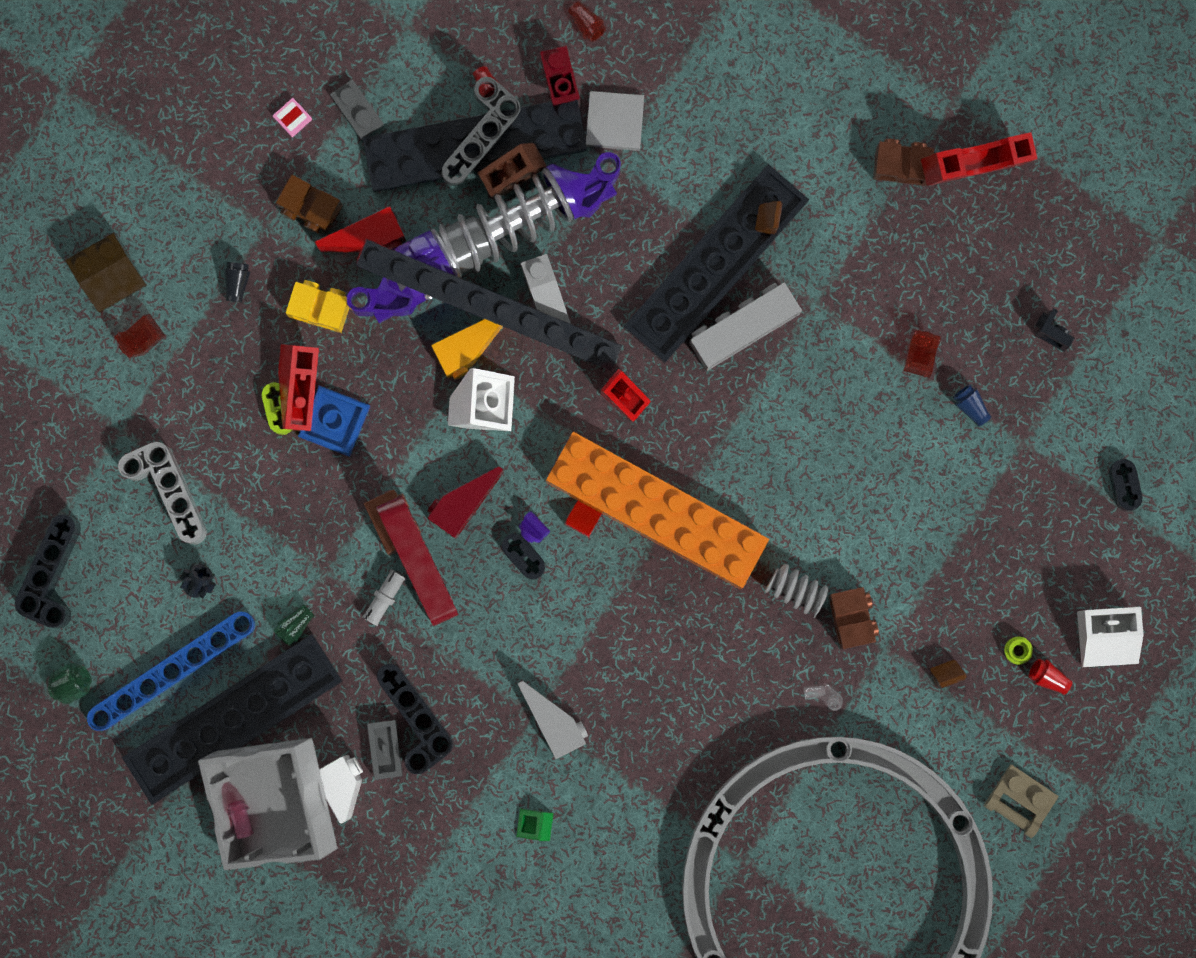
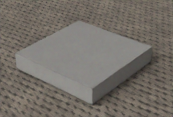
(614, 120)

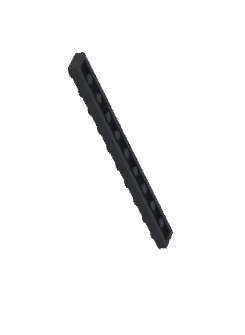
(487, 304)

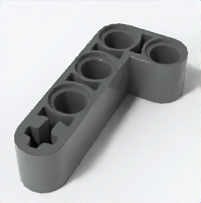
(476, 136)

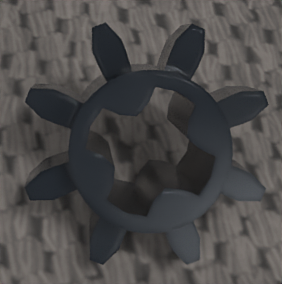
(197, 581)

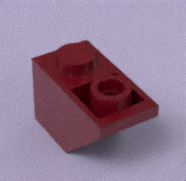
(559, 75)

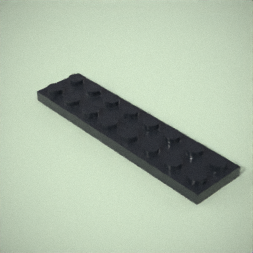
(420, 152)
(713, 266)
(232, 718)

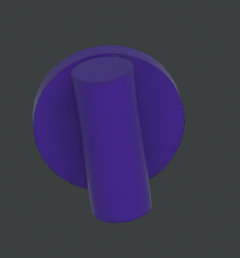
(533, 529)

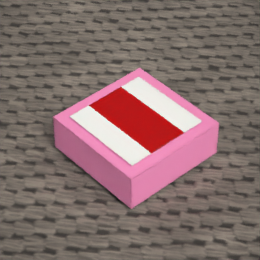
(292, 117)

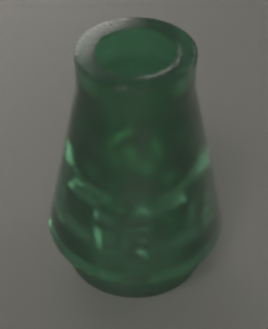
(293, 625)

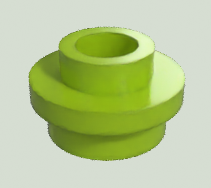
(1026, 646)

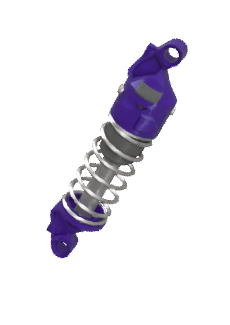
(472, 240)

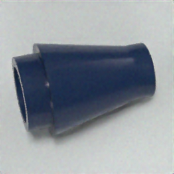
(971, 404)

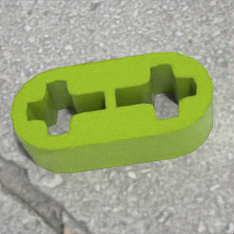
(271, 410)

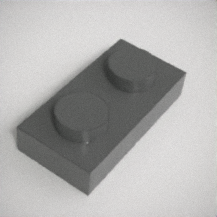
(356, 109)
(385, 750)

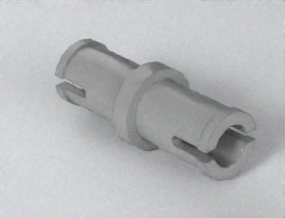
(384, 597)

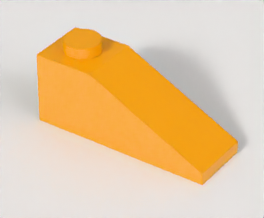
(465, 347)

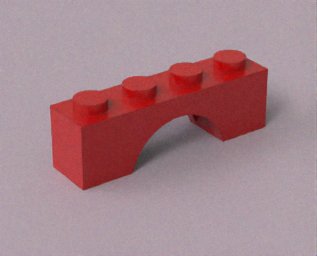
(979, 159)

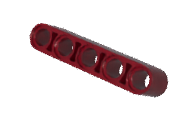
(417, 560)

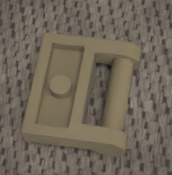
(1026, 793)

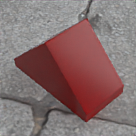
(625, 395)

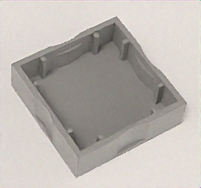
(283, 799)

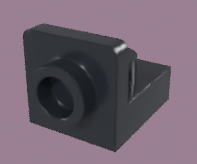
(1054, 335)

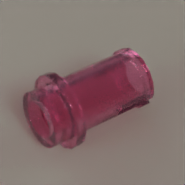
(240, 819)

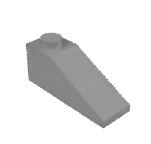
(544, 287)
(556, 725)

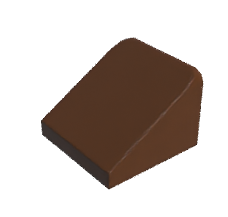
(768, 217)
(947, 674)

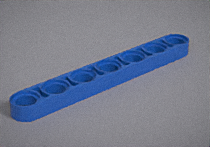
(157, 673)

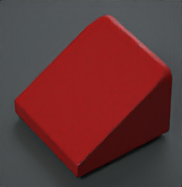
(583, 519)

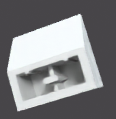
(1110, 636)

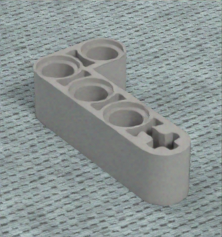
(169, 495)

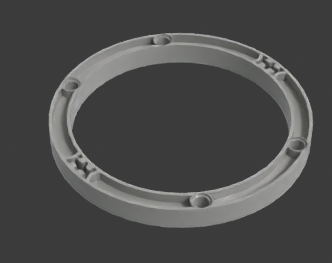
(968, 842)

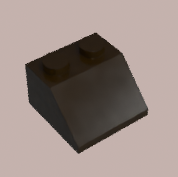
(106, 272)

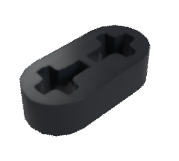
(1132, 484)
(528, 552)

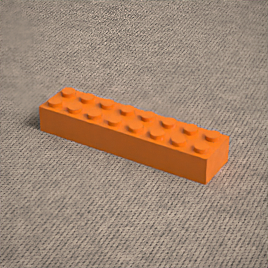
(657, 510)

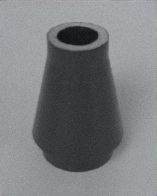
(236, 280)

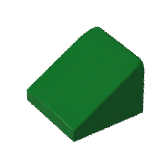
(534, 825)

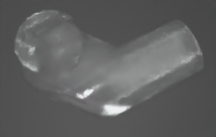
(825, 693)

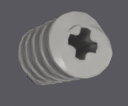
(797, 589)

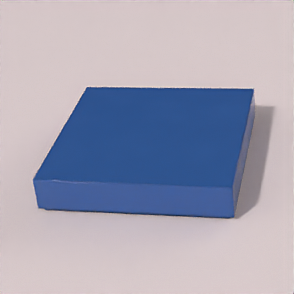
(335, 421)

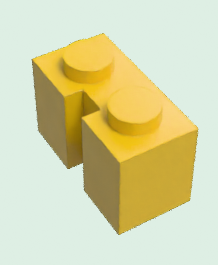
(317, 306)

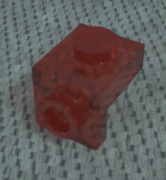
(140, 337)
(921, 353)

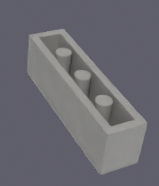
(745, 326)

